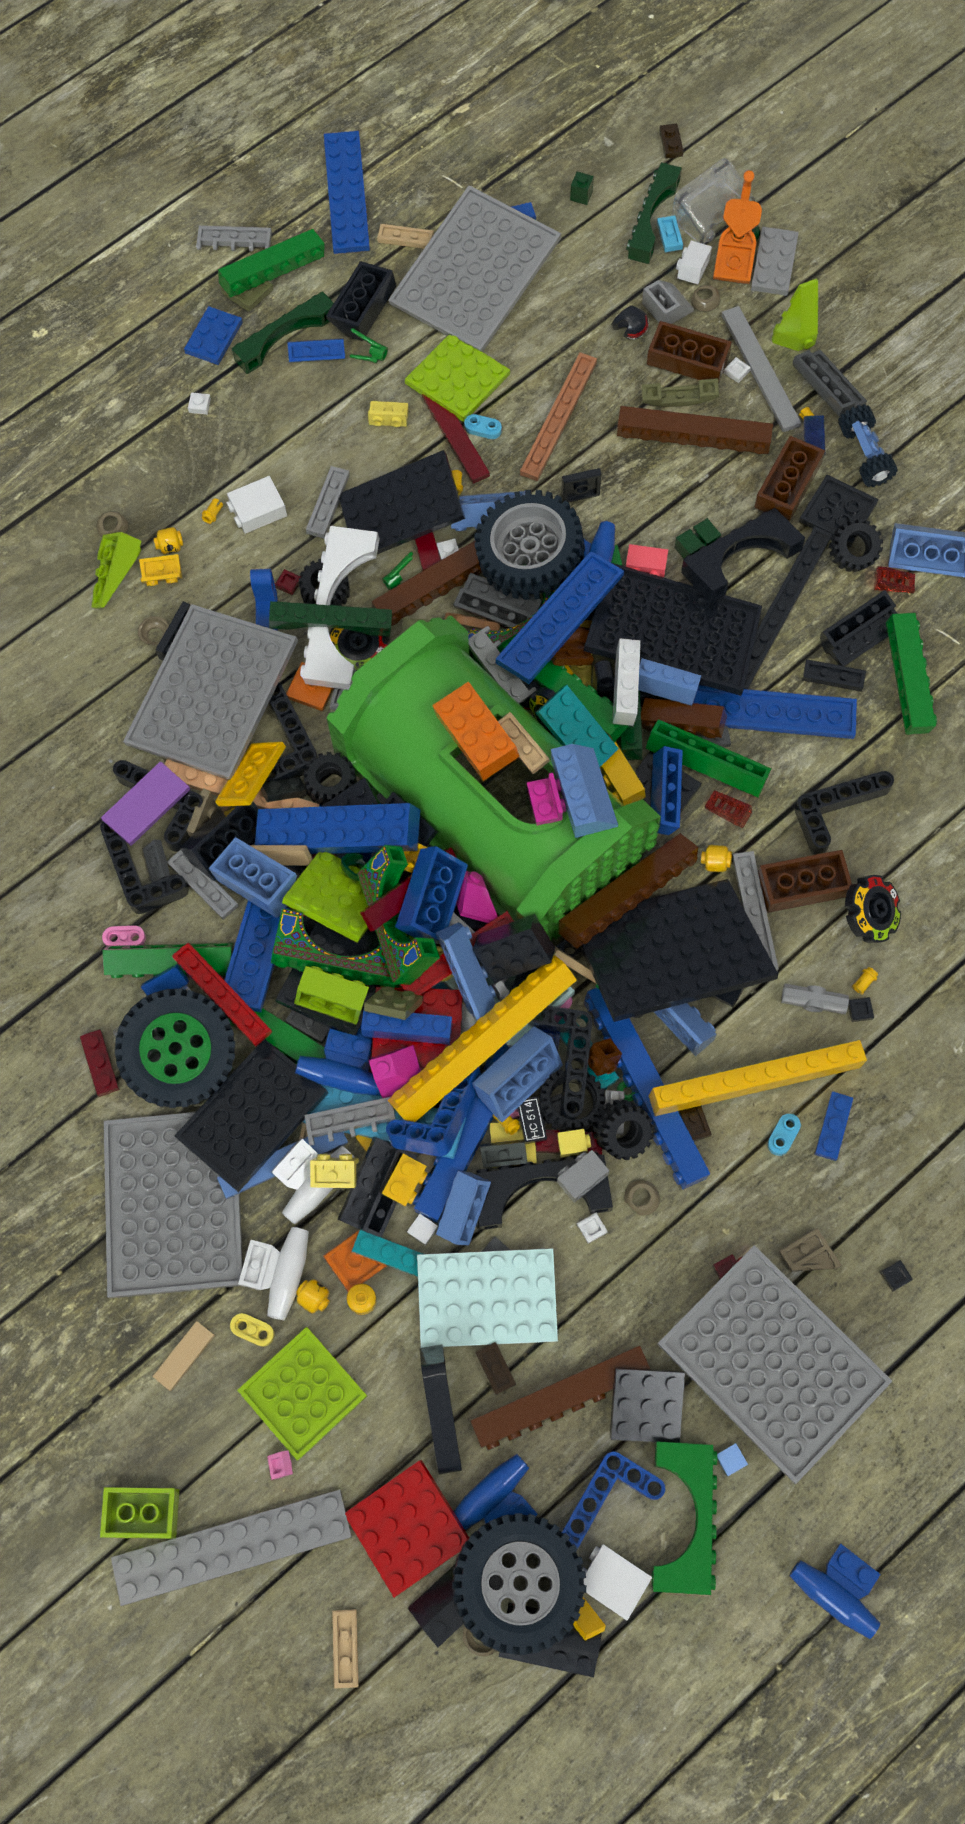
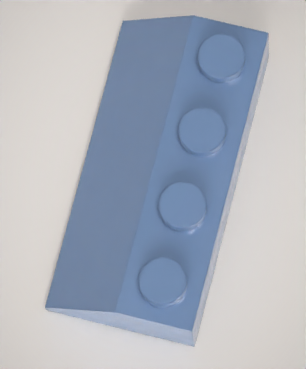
(476, 505)
(927, 550)
(583, 789)
(253, 876)
(466, 969)
(688, 1026)
(518, 1073)

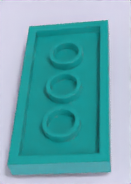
(575, 725)

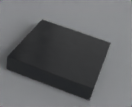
(581, 485)

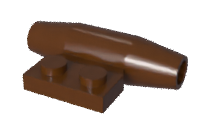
(572, 651)

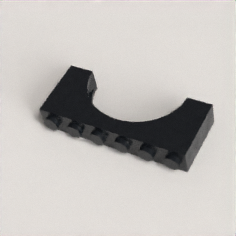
(767, 531)
(509, 1180)

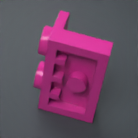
(545, 800)

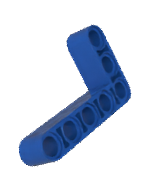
(264, 592)
(440, 1135)
(600, 1496)

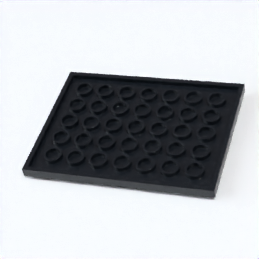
(677, 628)
(677, 951)

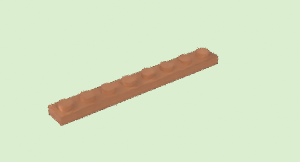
(558, 417)

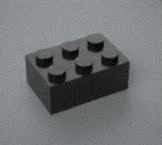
(514, 948)

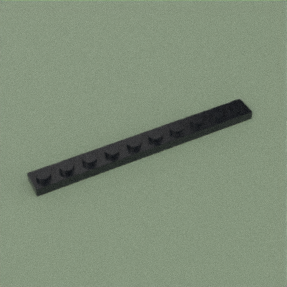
(786, 599)

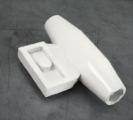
(295, 1173)
(276, 1270)

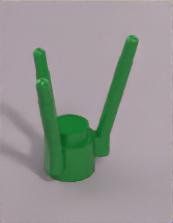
(377, 350)
(393, 578)

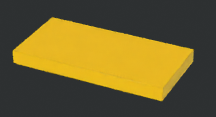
(250, 774)

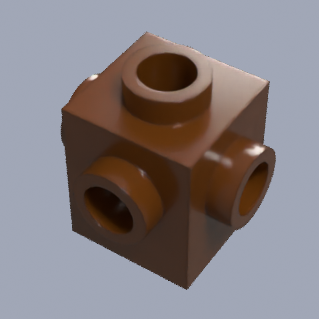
(604, 1057)

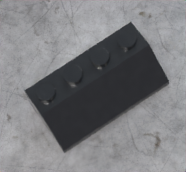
(362, 299)
(218, 833)
(437, 1611)

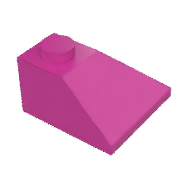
(475, 899)
(394, 1069)

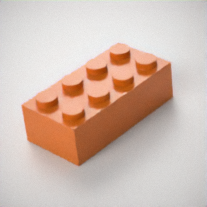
(476, 731)

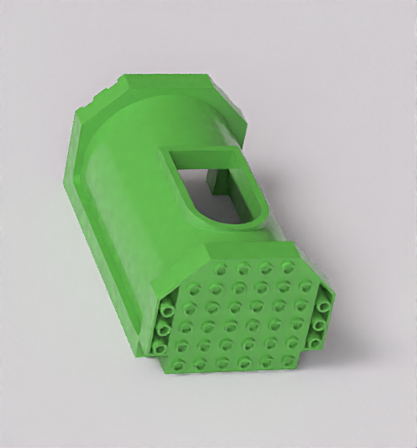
(403, 748)

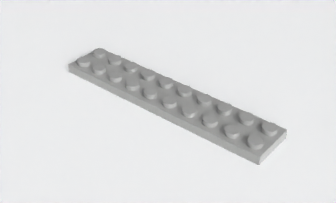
(230, 1547)

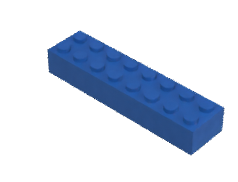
(341, 827)

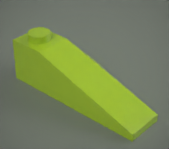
(800, 323)
(116, 558)

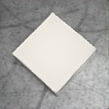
(737, 370)
(592, 1228)
(422, 1229)

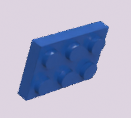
(213, 335)

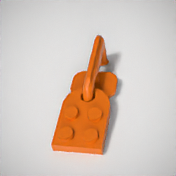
(737, 253)

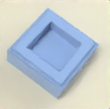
(731, 1459)

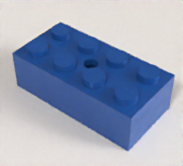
(431, 893)

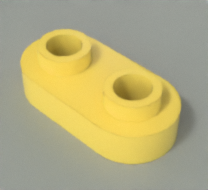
(253, 1329)

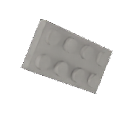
(774, 261)

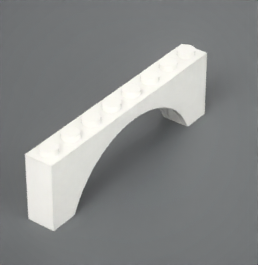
(344, 552)

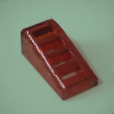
(880, 584)
(732, 802)

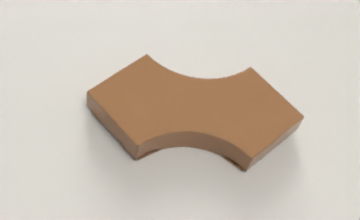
(473, 621)

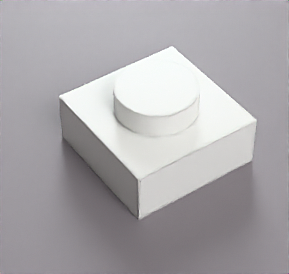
(199, 403)
(447, 548)

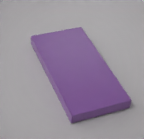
(145, 803)

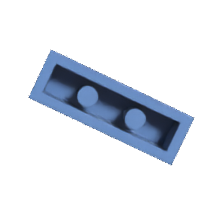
(668, 682)
(463, 1208)

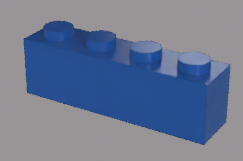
(667, 788)
(415, 1028)

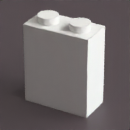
(256, 505)
(615, 1581)

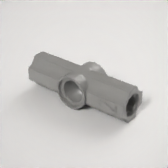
(815, 999)

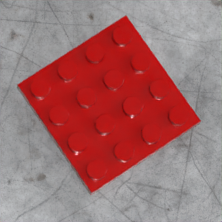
(434, 1002)
(407, 1528)

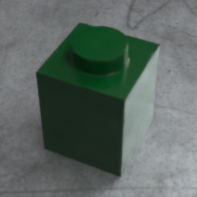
(581, 188)

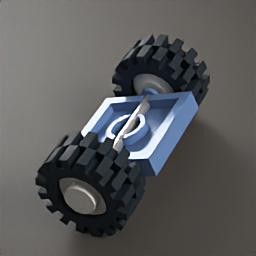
(879, 465)

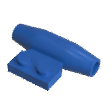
(603, 541)
(341, 1065)
(495, 1495)
(841, 1588)

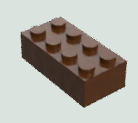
(688, 352)
(790, 477)
(804, 881)

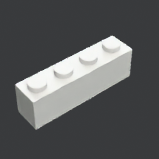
(626, 682)

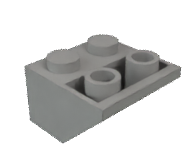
(665, 302)

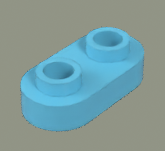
(482, 426)
(784, 1133)

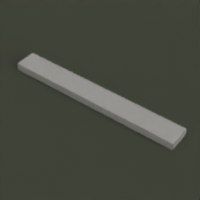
(761, 369)

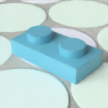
(670, 233)

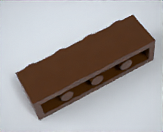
(695, 719)

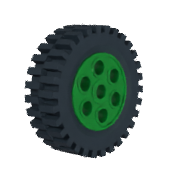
(136, 1040)

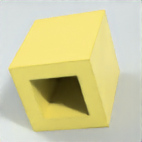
(573, 1142)

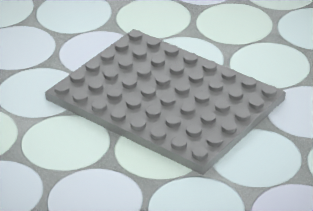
(475, 268)
(211, 691)
(165, 1213)
(774, 1364)

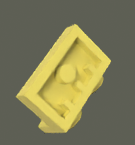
(388, 413)
(333, 1172)

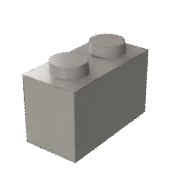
(582, 1175)

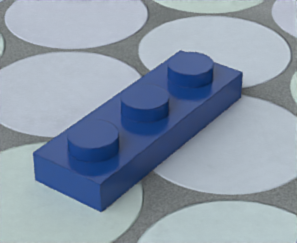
(316, 350)
(833, 1126)

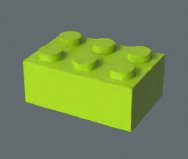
(331, 994)
(139, 1513)

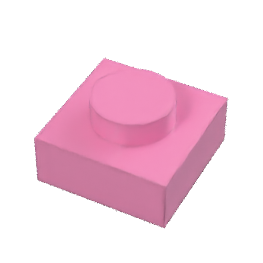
(280, 1465)

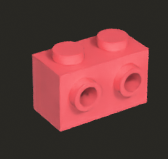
(647, 559)

